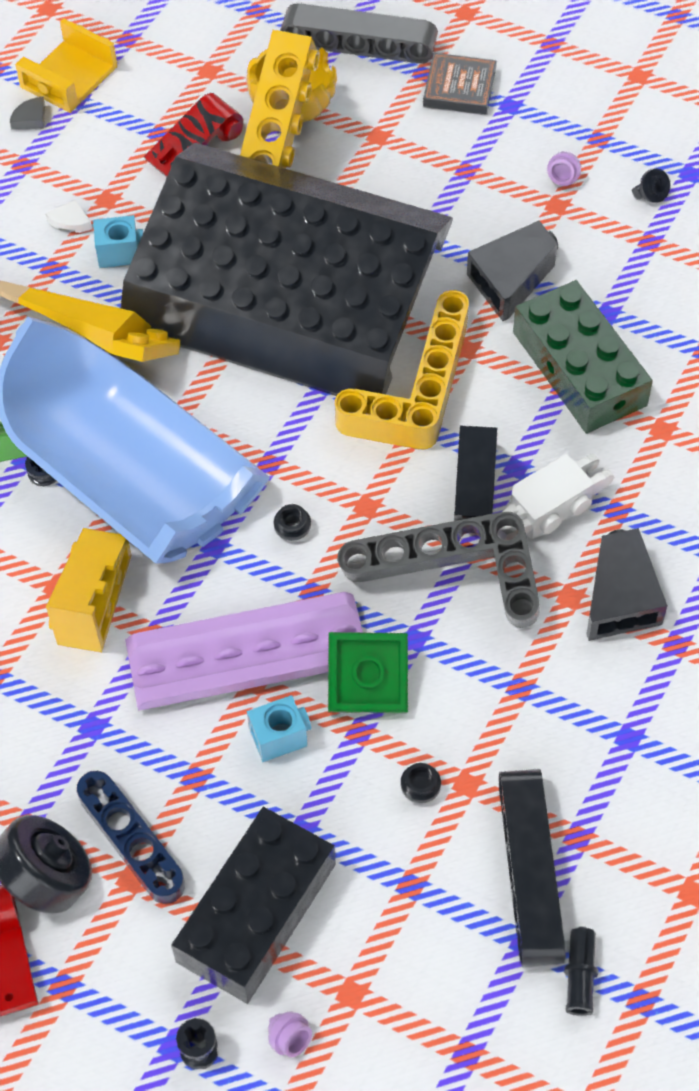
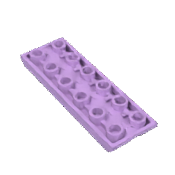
(237, 650)

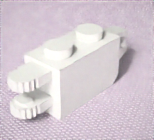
(555, 495)

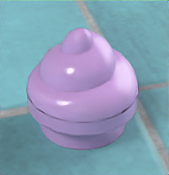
(564, 168)
(289, 1033)

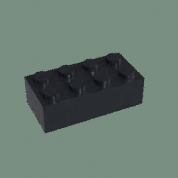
(254, 904)

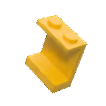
(70, 69)

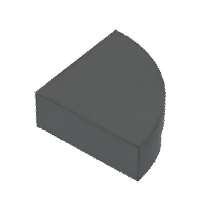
(29, 114)

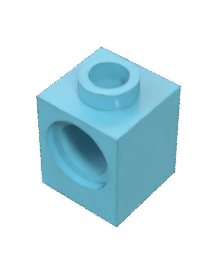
(116, 240)
(278, 743)

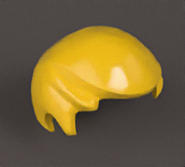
(321, 80)

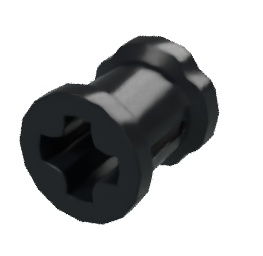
(197, 1030)

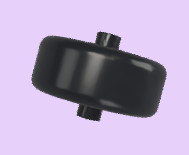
(43, 864)

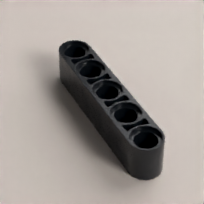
(531, 868)

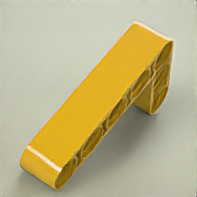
(429, 391)

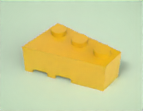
(89, 590)

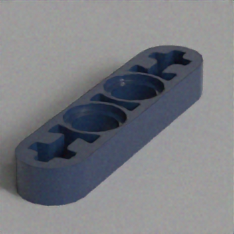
(128, 837)

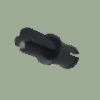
(581, 972)

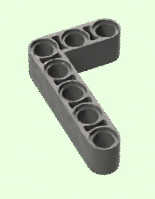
(450, 554)

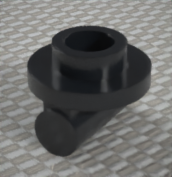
(653, 186)

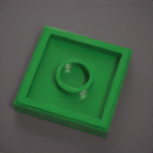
(367, 672)

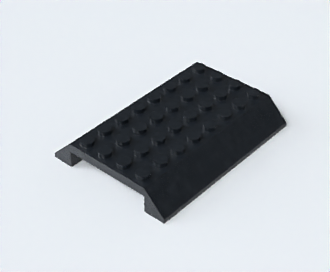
(281, 270)

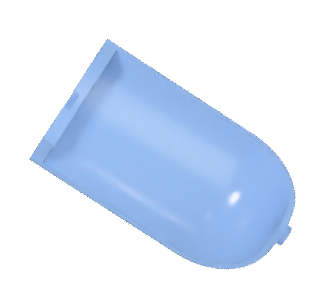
(120, 442)

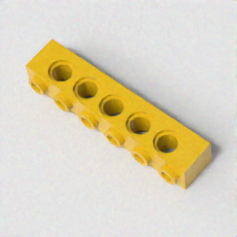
(283, 52)

